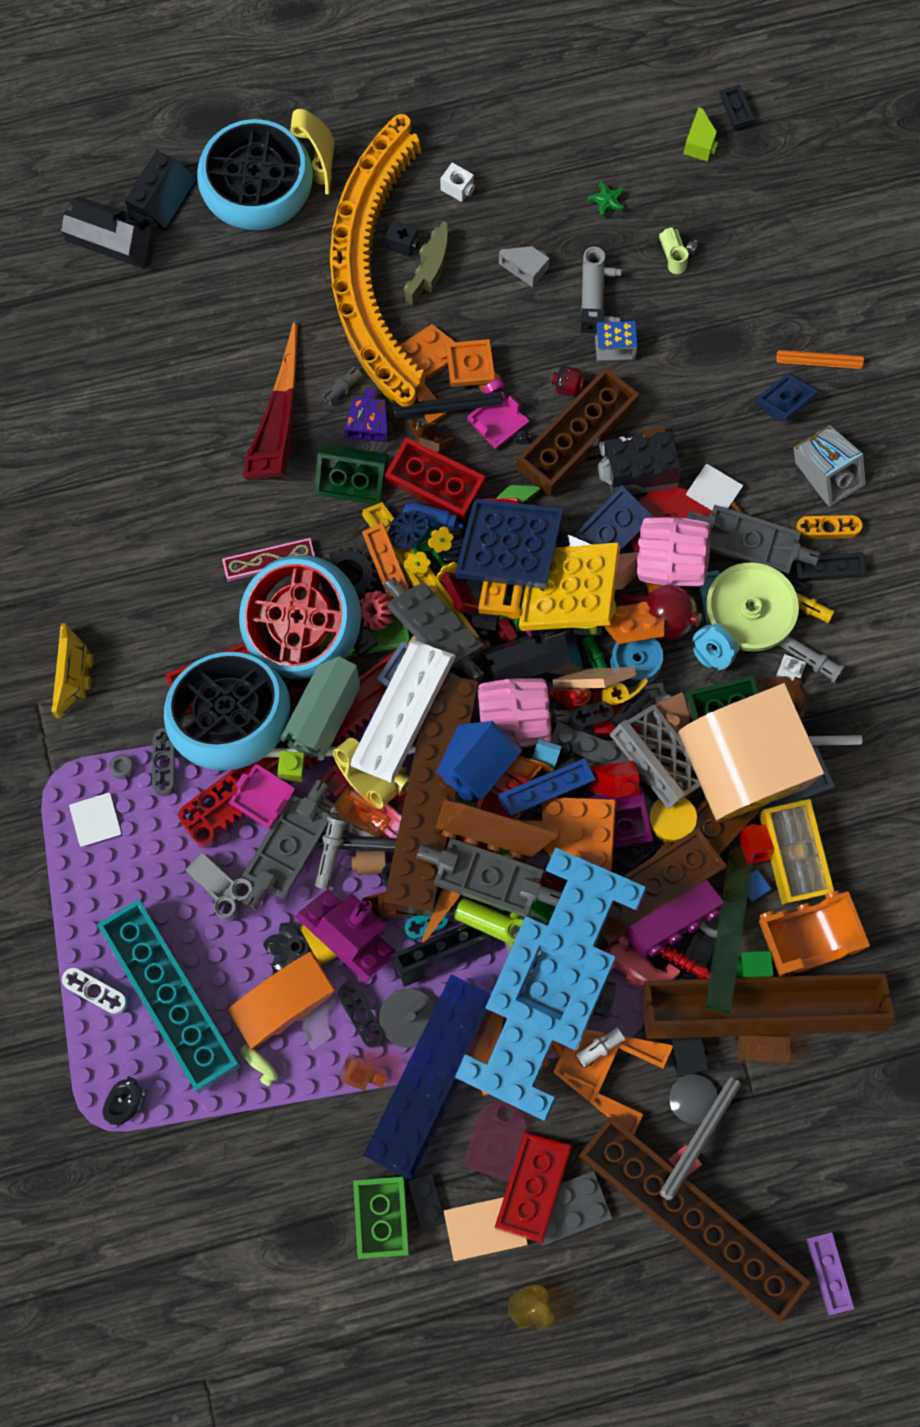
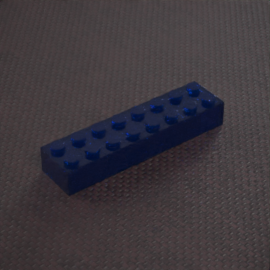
(430, 1078)

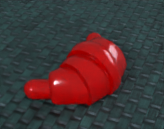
(571, 697)

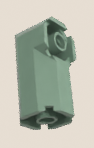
(322, 708)

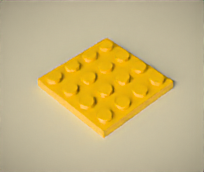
(577, 590)

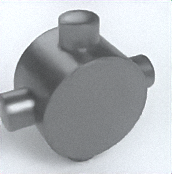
(692, 247)

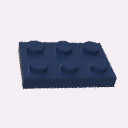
(615, 521)

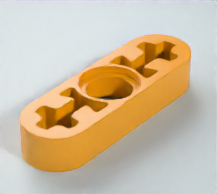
(811, 522)

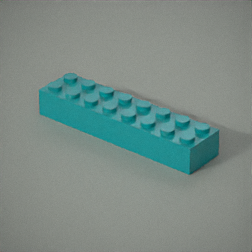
(168, 996)

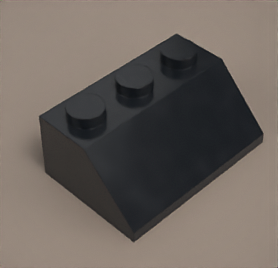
(161, 189)

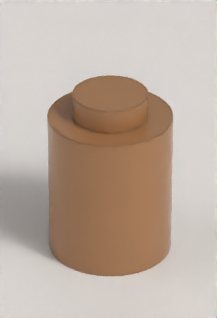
(368, 862)

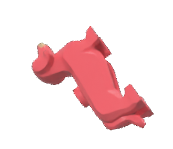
(635, 967)

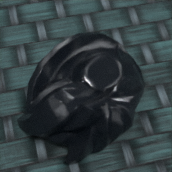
(123, 1101)

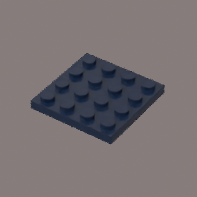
(510, 543)

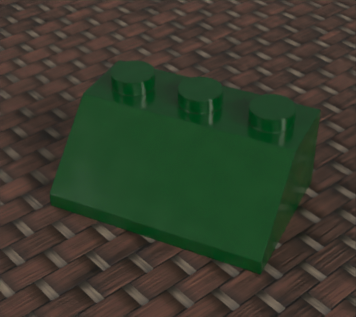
(350, 474)
(713, 697)

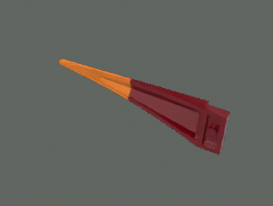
(273, 439)

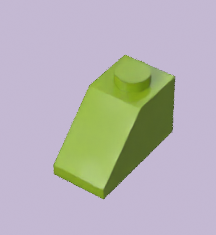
(701, 137)

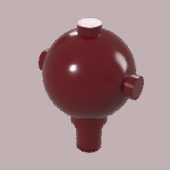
(671, 604)

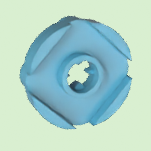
(726, 646)

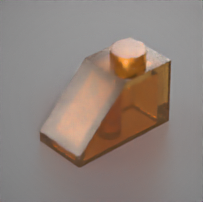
(360, 813)

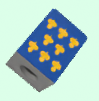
(616, 341)

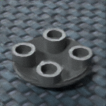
(692, 1098)

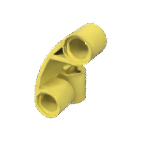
(309, 126)
(372, 789)

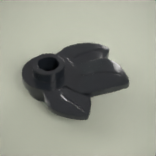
(283, 944)

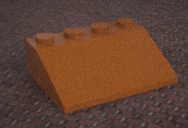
(492, 829)

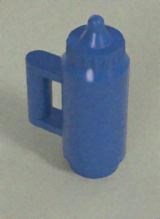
(436, 516)

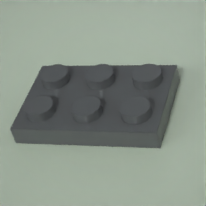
(577, 1208)

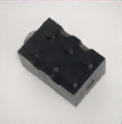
(640, 464)

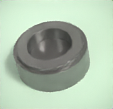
(121, 766)

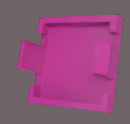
(499, 422)
(261, 795)

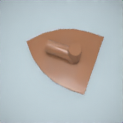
(674, 711)

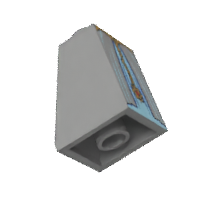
(831, 465)

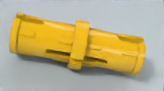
(825, 613)

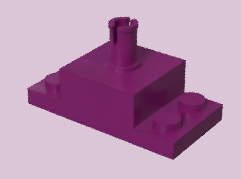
(349, 932)

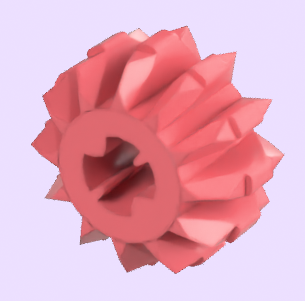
(374, 619)

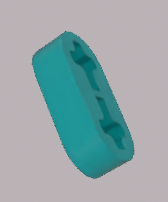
(419, 920)

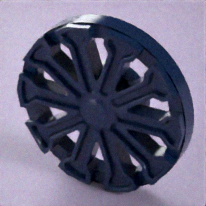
(409, 529)

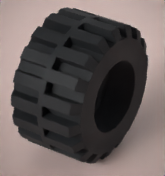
(356, 562)

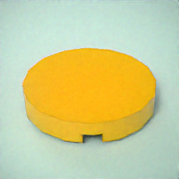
(674, 822)

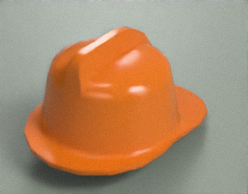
(529, 768)

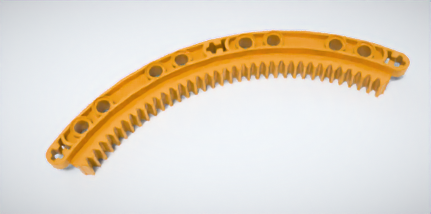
(363, 200)

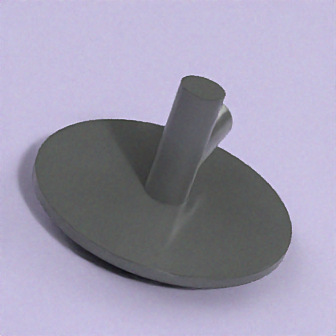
(405, 1016)

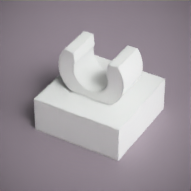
(791, 667)

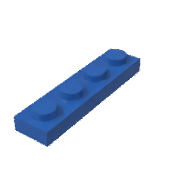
(546, 787)

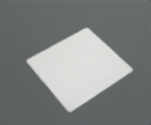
(714, 488)
(95, 819)

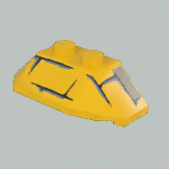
(71, 672)

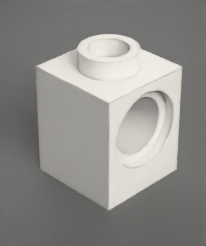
(454, 175)

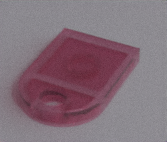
(495, 1142)

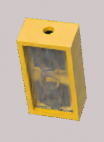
(797, 853)

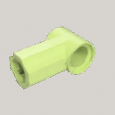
(674, 250)

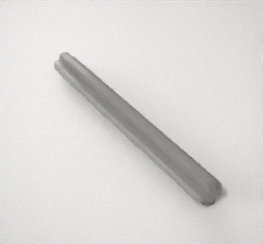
(700, 1139)

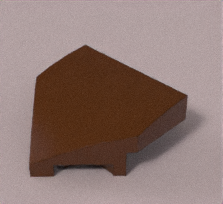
(429, 438)

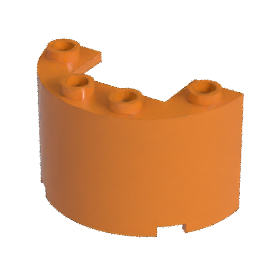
(813, 934)

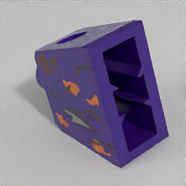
(367, 418)

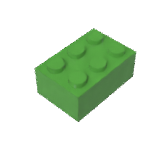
(381, 1218)

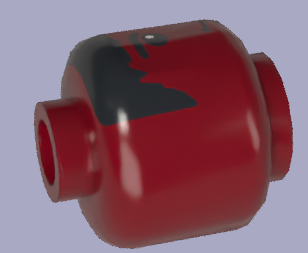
(568, 381)

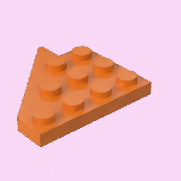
(582, 828)

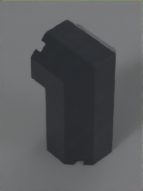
(110, 231)
(542, 656)

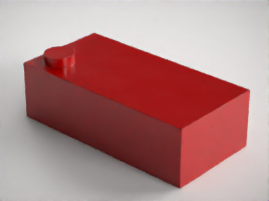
(435, 479)

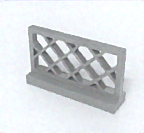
(649, 763)

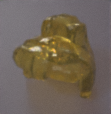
(530, 1307)

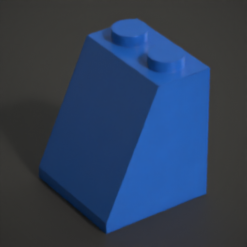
(477, 759)

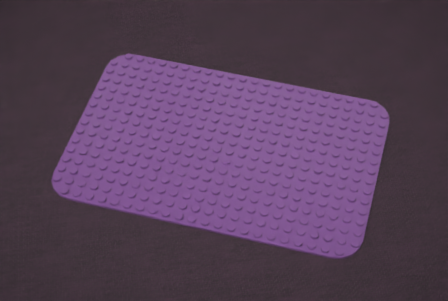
(217, 955)

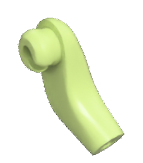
(261, 1064)

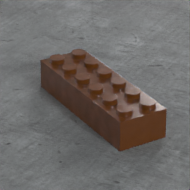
(577, 431)

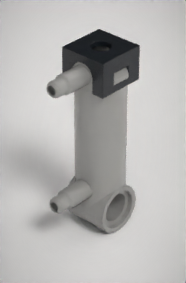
(593, 290)

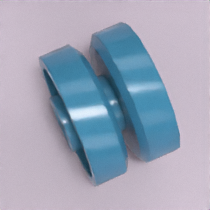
(648, 657)

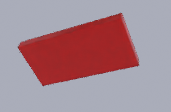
(533, 1187)

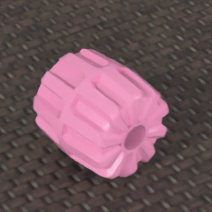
(673, 551)
(517, 708)

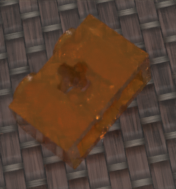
(763, 1050)

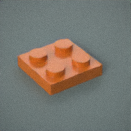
(470, 363)

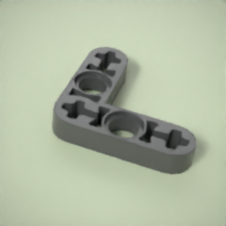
(157, 779)

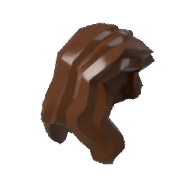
(795, 690)

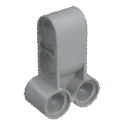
(218, 886)

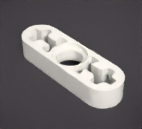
(75, 988)

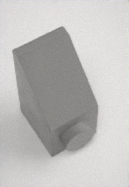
(525, 263)

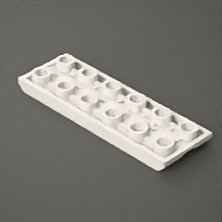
(402, 711)

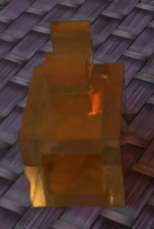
(359, 1072)

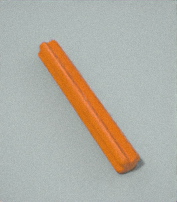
(820, 359)

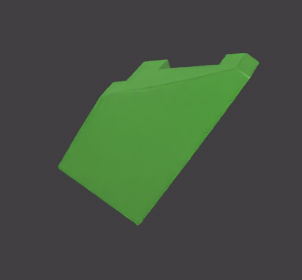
(524, 493)

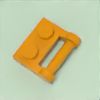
(493, 600)

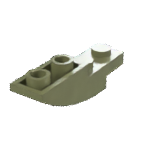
(433, 260)

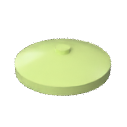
(753, 605)

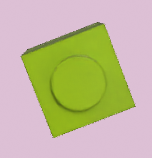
(291, 766)

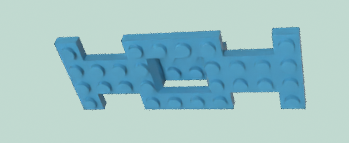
(561, 987)

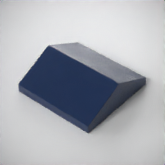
(786, 397)

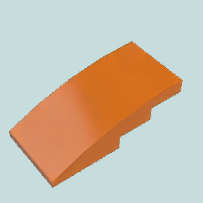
(281, 1000)

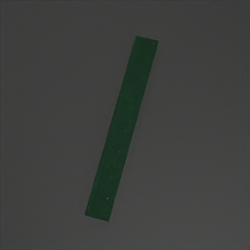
(729, 931)

